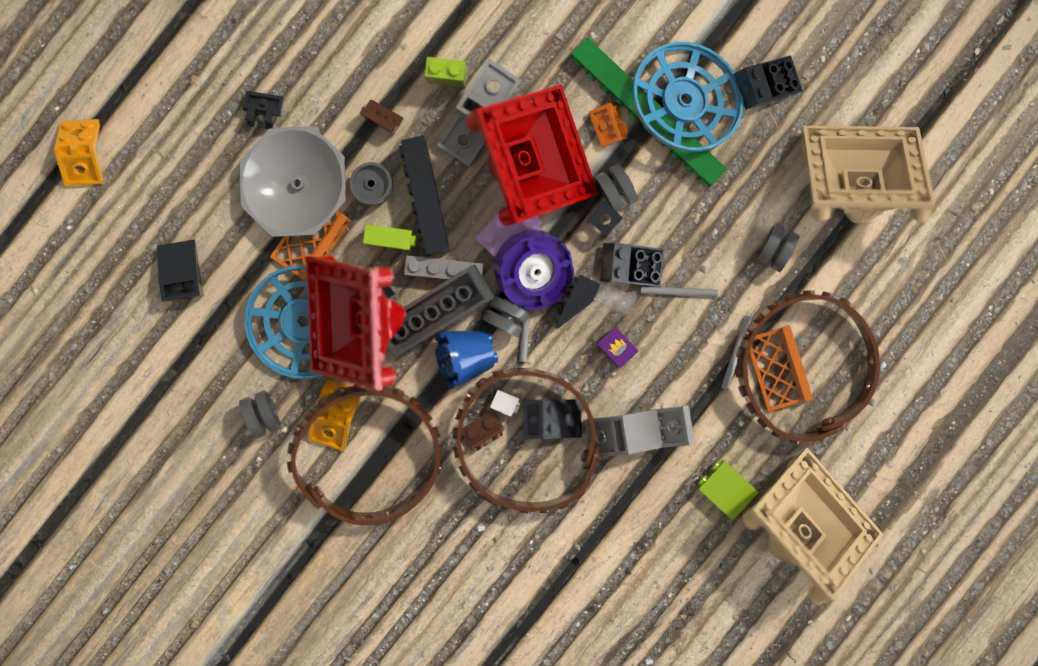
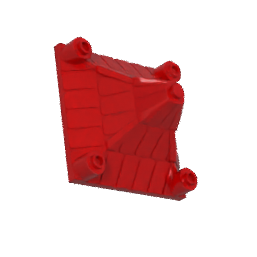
(534, 154)
(351, 321)

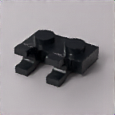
(263, 104)

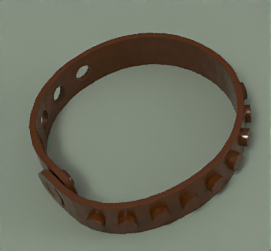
(829, 425)
(588, 457)
(315, 493)

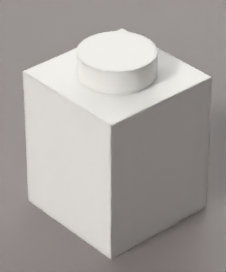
(505, 403)

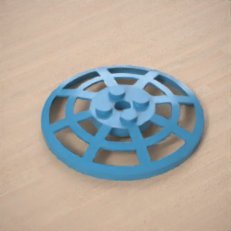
(693, 91)
(288, 320)

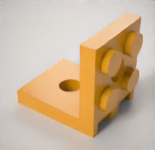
(78, 151)
(335, 419)

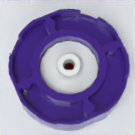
(533, 269)

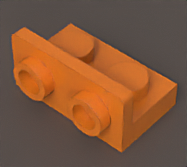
(608, 124)

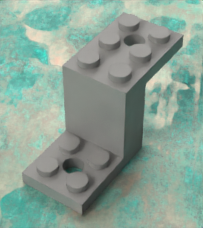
(477, 97)
(642, 431)

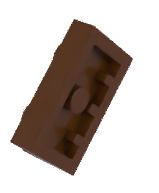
(382, 116)
(482, 430)

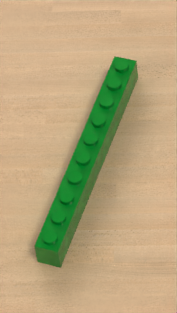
(619, 85)

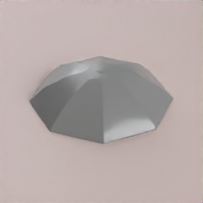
(292, 181)

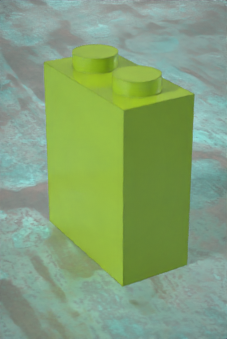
(446, 72)
(389, 238)
(727, 489)

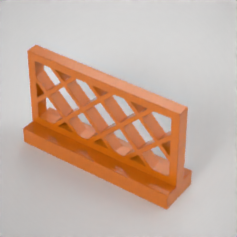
(323, 249)
(796, 368)

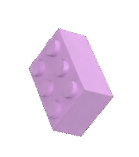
(496, 234)

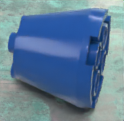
(464, 355)

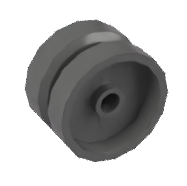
(618, 186)
(371, 195)
(775, 246)
(506, 314)
(260, 414)

